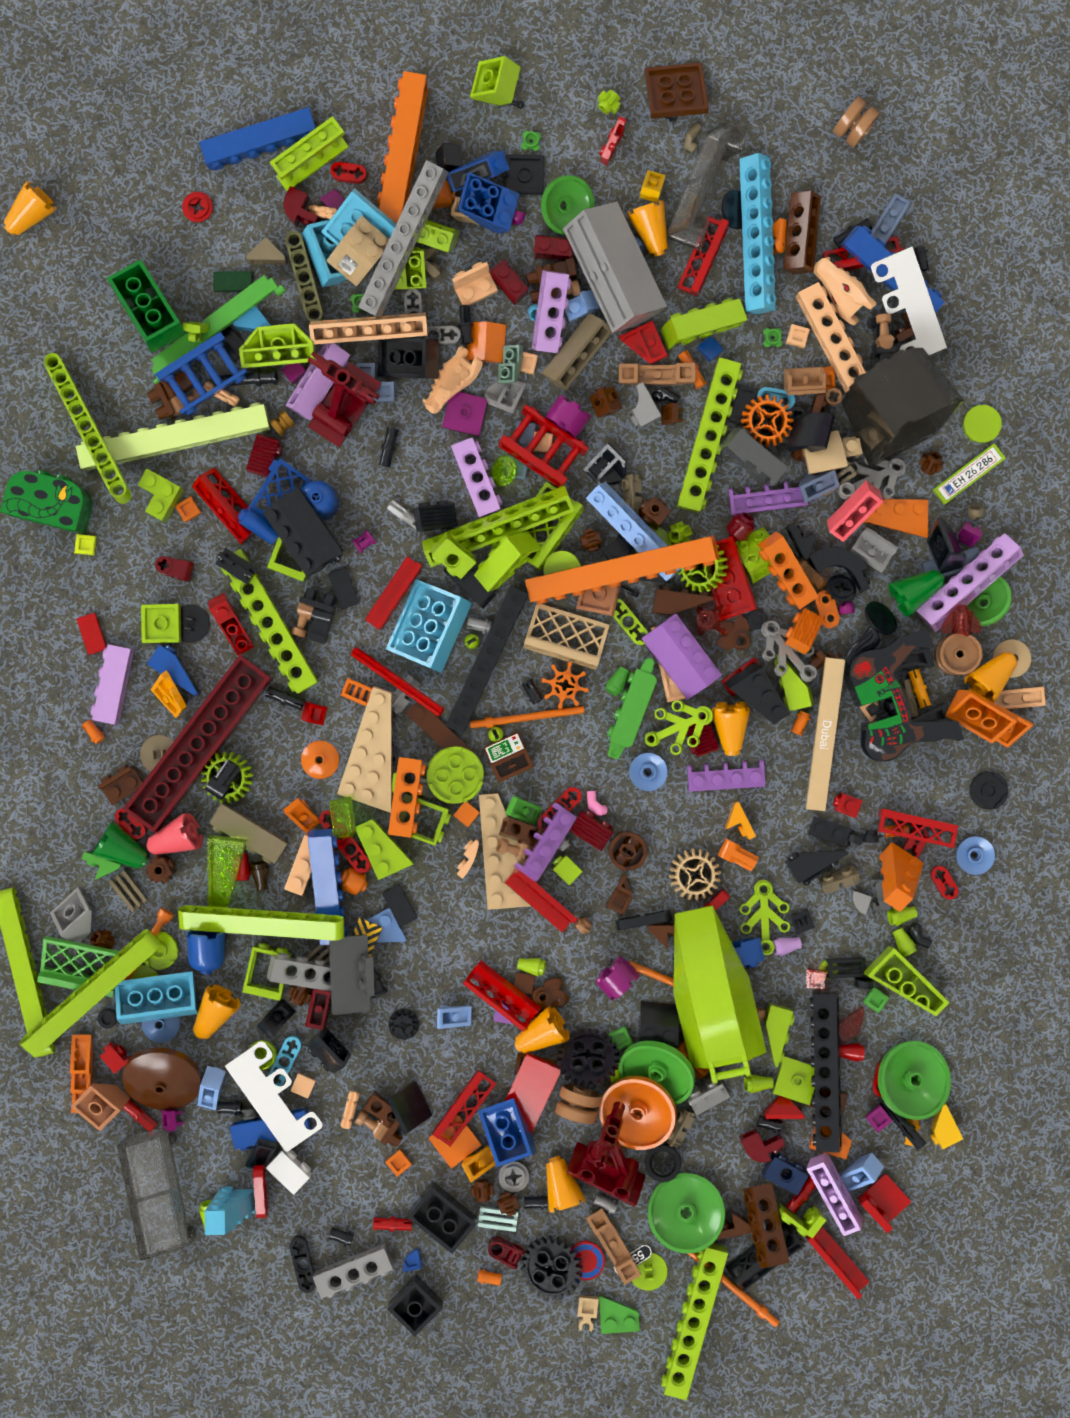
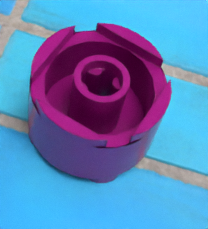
(568, 416)
(617, 978)

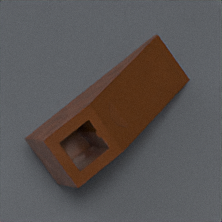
(672, 602)

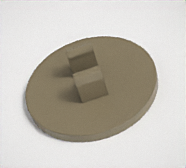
(153, 750)

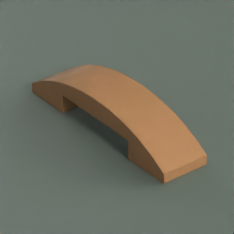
(657, 374)
(613, 1245)

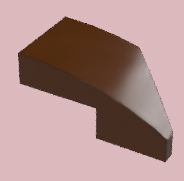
(620, 897)

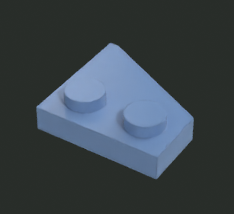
(390, 928)

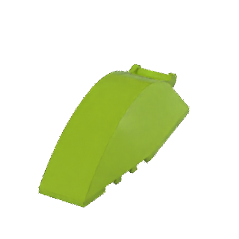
(713, 996)

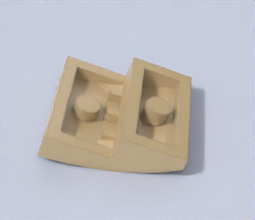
(826, 459)

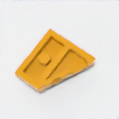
(168, 694)

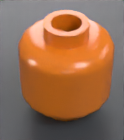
(353, 881)

